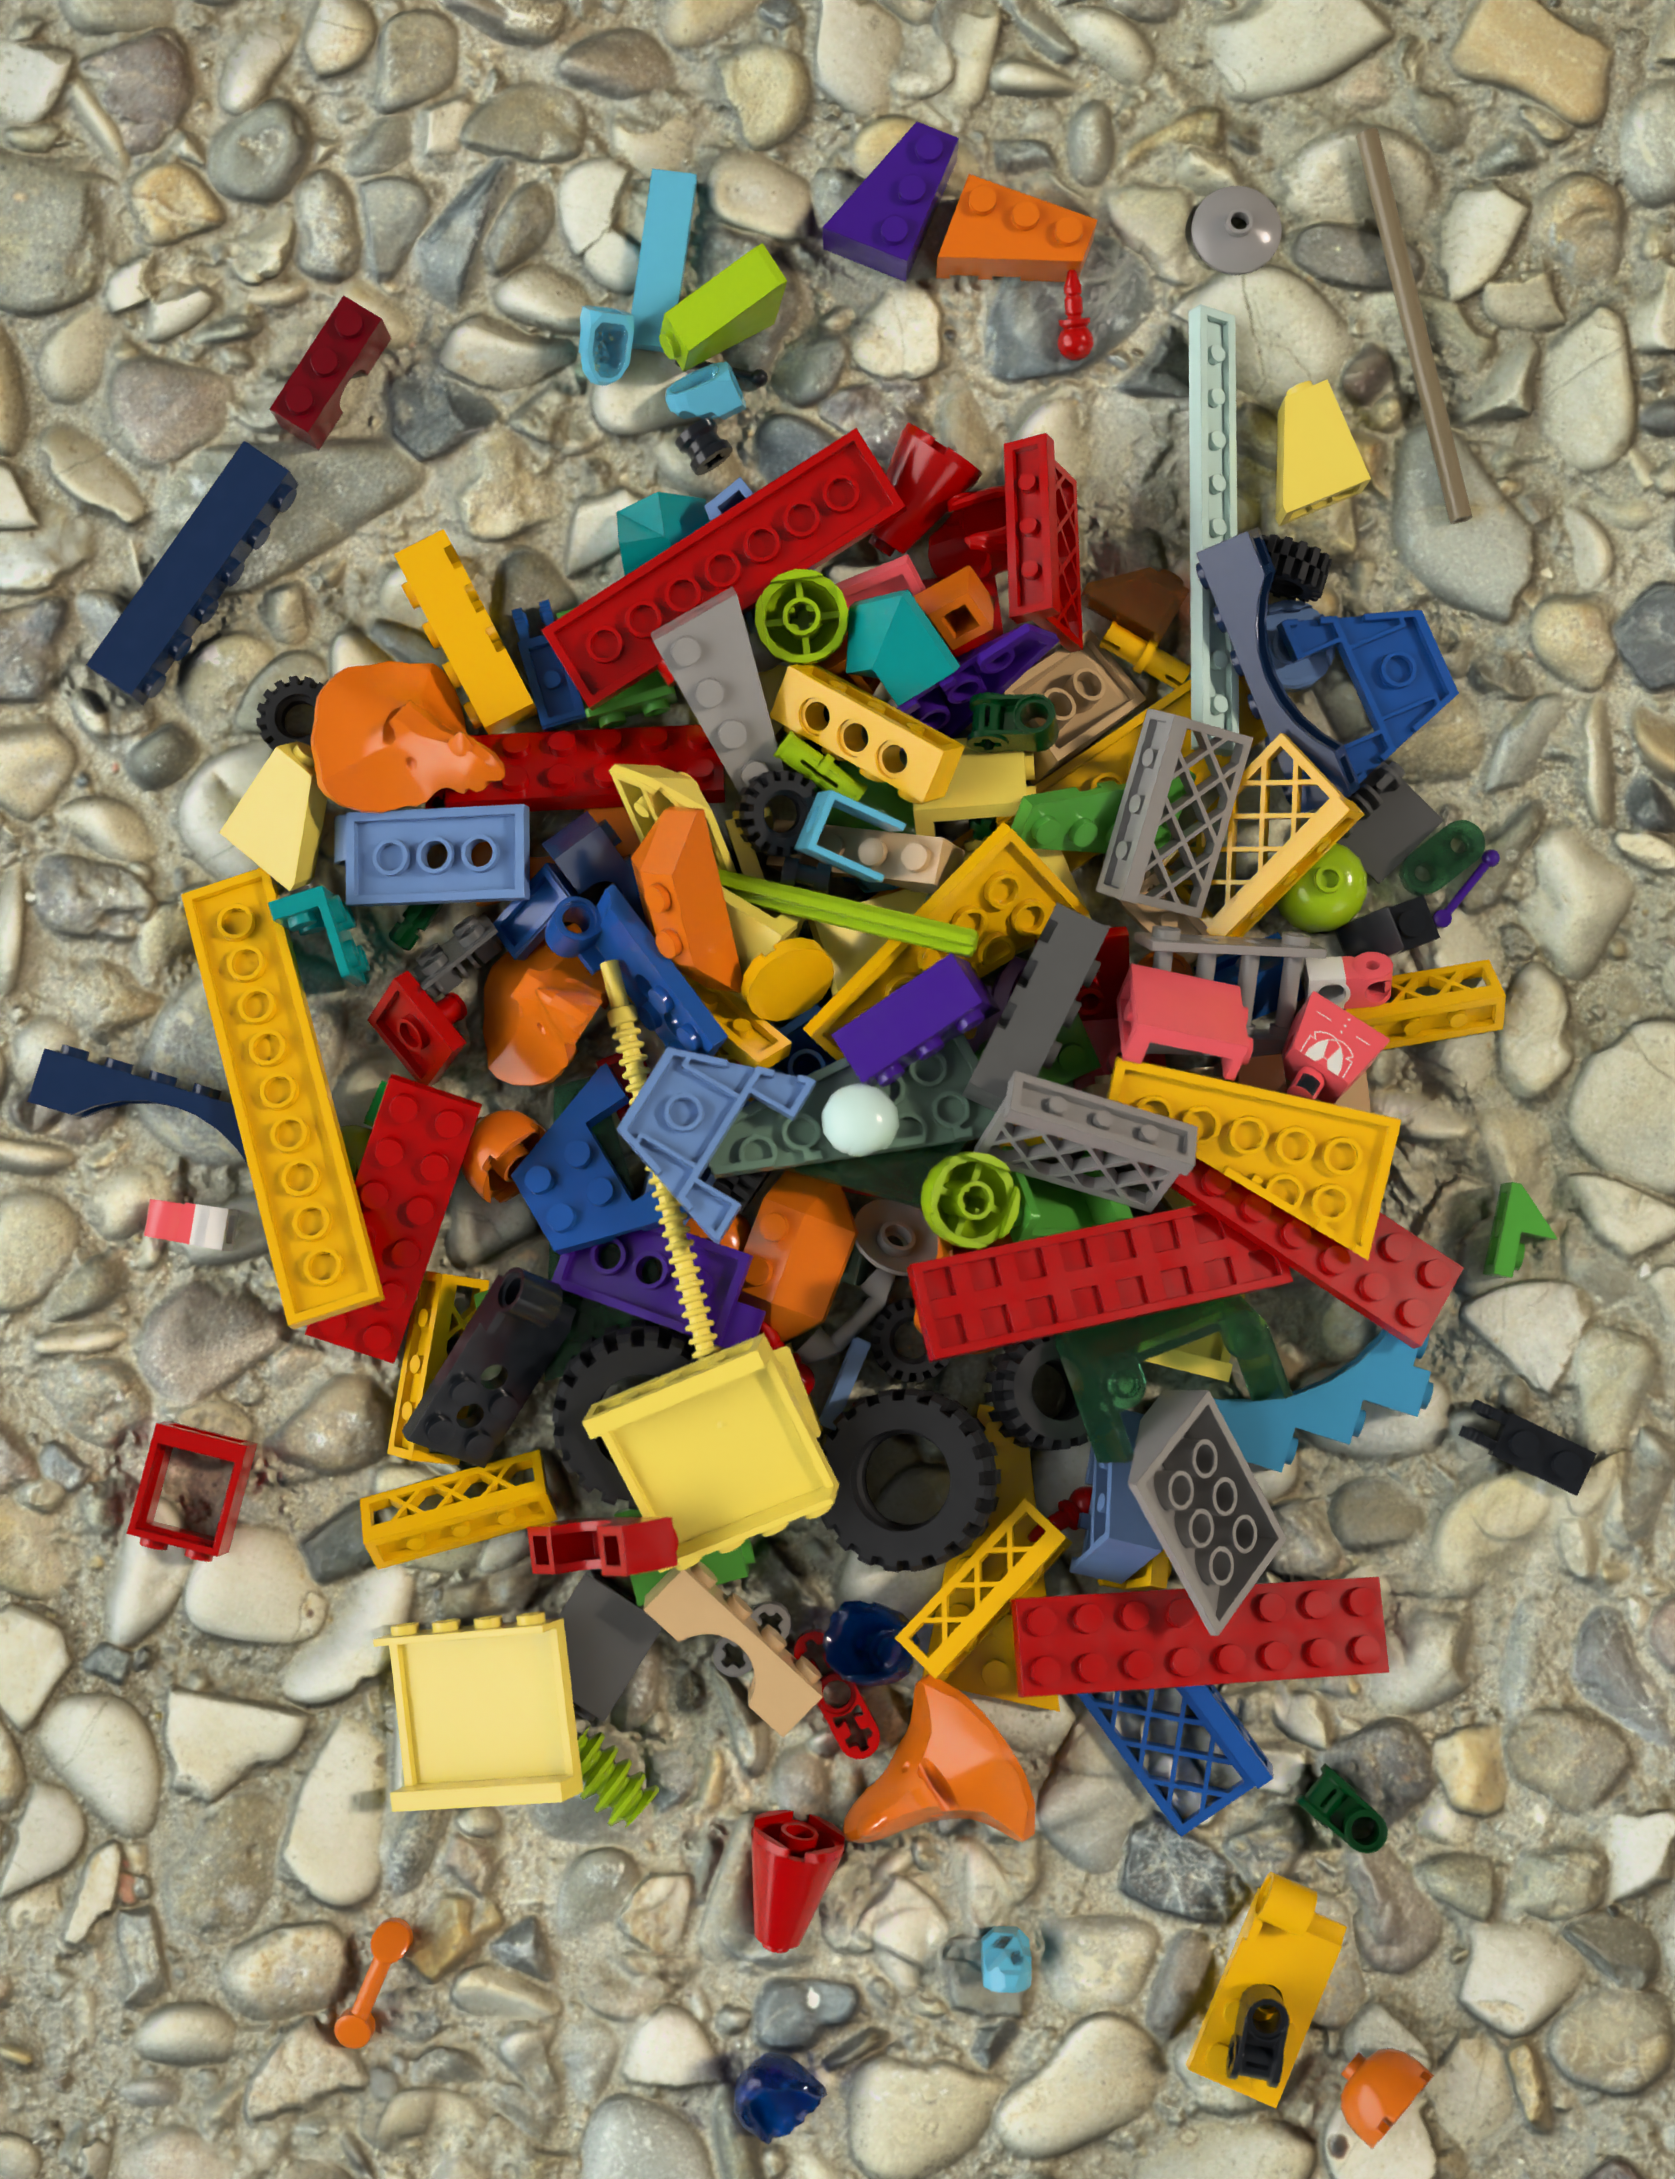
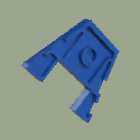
(1392, 670)
(573, 1181)

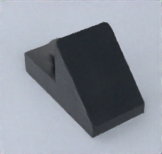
(1389, 930)

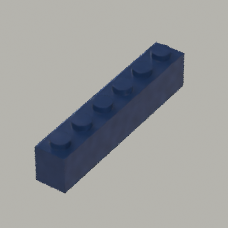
(194, 573)

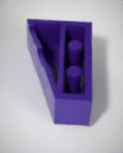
(895, 204)
(915, 1021)

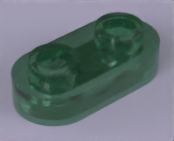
(1440, 858)

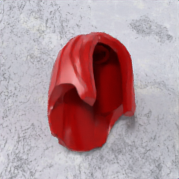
(972, 535)

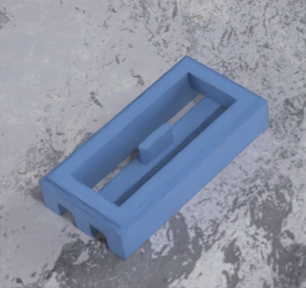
(844, 1382)

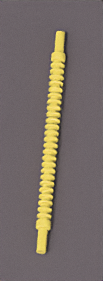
(622, 1017)

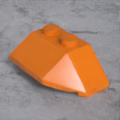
(686, 899)
(798, 1253)

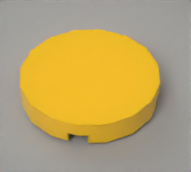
(787, 979)

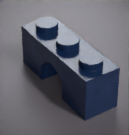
(589, 856)

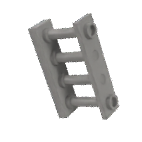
(1292, 946)

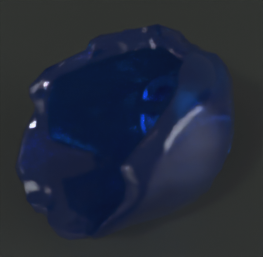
(863, 1644)
(775, 2096)

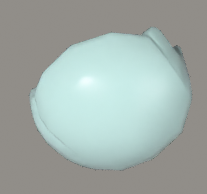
(860, 1120)

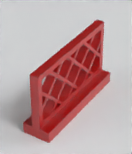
(1042, 540)

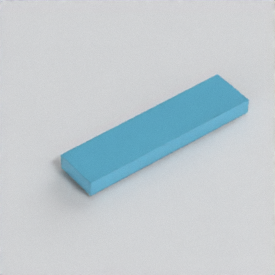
(662, 253)

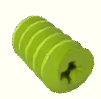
(611, 1780)

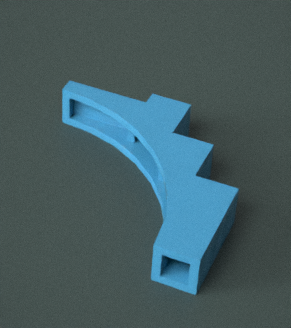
(1331, 1406)

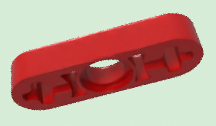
(863, 1719)

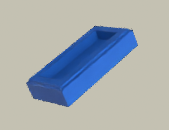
(524, 921)

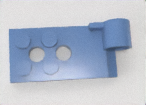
(390, 851)

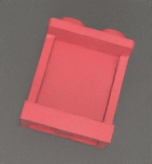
(1184, 1015)

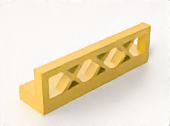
(1446, 1015)
(749, 1038)
(425, 1354)
(457, 1518)
(997, 1602)

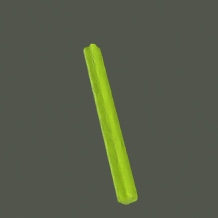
(852, 914)

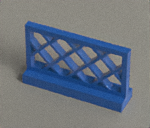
(1224, 1729)

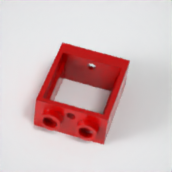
(185, 1437)

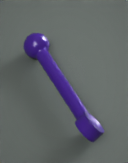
(1443, 917)

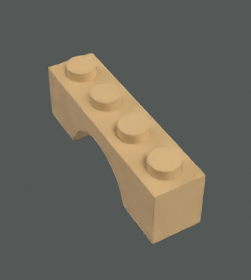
(905, 859)
(693, 1605)

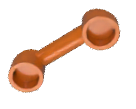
(388, 1946)

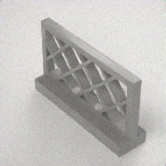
(1147, 807)
(1093, 1126)

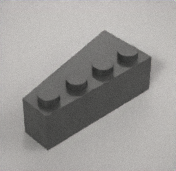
(1039, 1005)

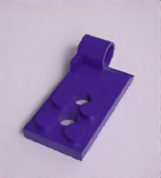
(625, 1289)

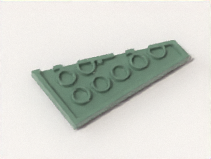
(926, 1102)

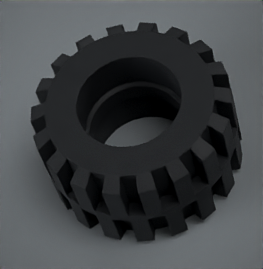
(1015, 1403)

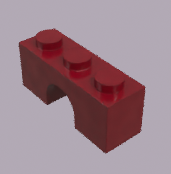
(312, 396)

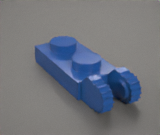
(551, 686)

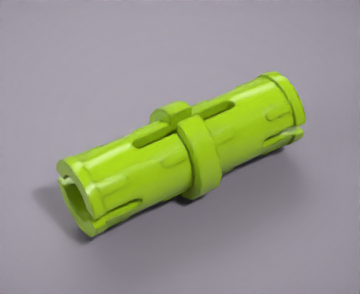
(818, 767)

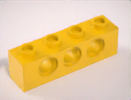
(929, 753)

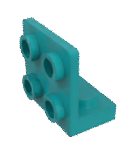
(320, 910)

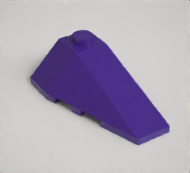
(981, 670)

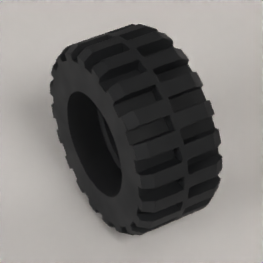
(585, 1381)
(970, 1467)

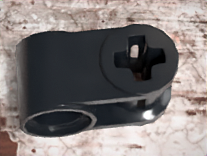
(1256, 2045)

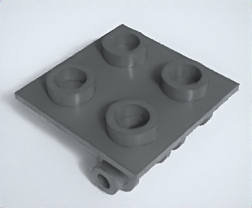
(1392, 821)
(437, 963)

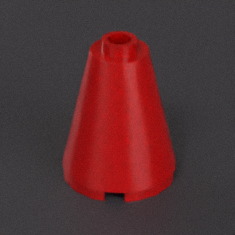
(925, 479)
(790, 1874)

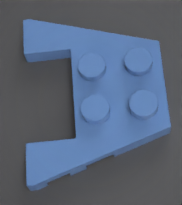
(687, 1114)

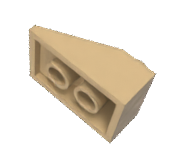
(1087, 695)

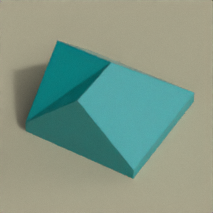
(656, 525)
(897, 645)

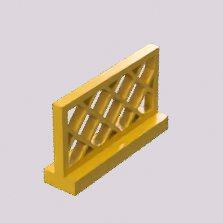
(1290, 861)

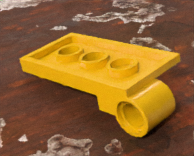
(1277, 1946)

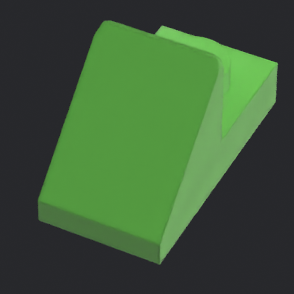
(1513, 1217)

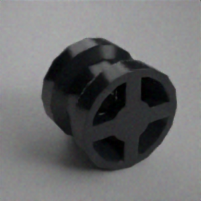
(703, 446)

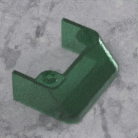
(1108, 1374)

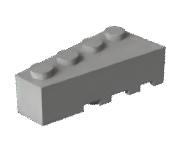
(720, 681)

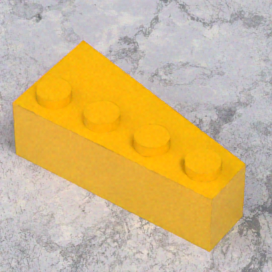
(465, 633)

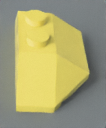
(652, 789)

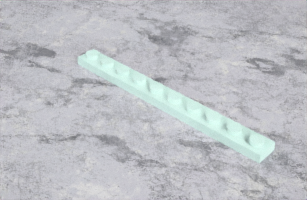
(1211, 511)

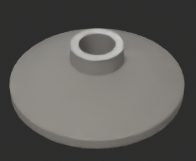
(1234, 249)
(894, 1236)

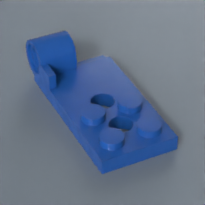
(650, 980)

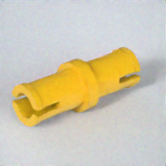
(1145, 655)

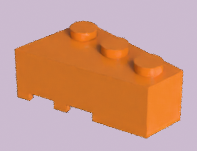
(1013, 236)

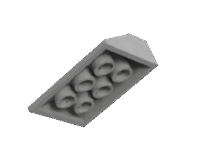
(1203, 1503)

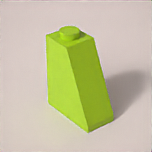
(724, 310)

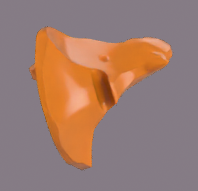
(395, 738)
(538, 1014)
(944, 1770)

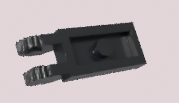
(1532, 1449)

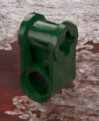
(1007, 723)
(1338, 1805)

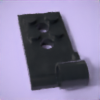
(514, 1327)

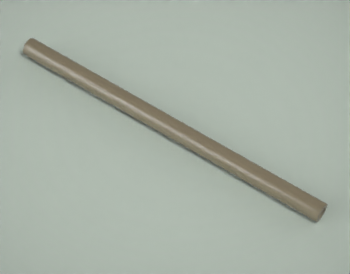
(1414, 326)

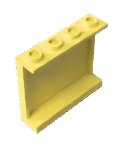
(723, 1479)
(484, 1713)

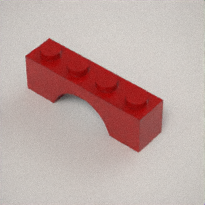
(607, 1543)

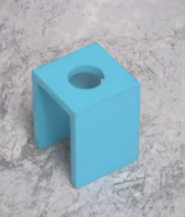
(816, 820)

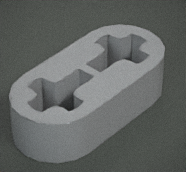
(734, 1669)

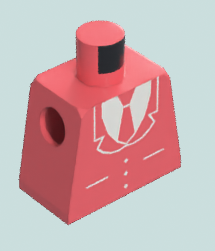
(1327, 1050)

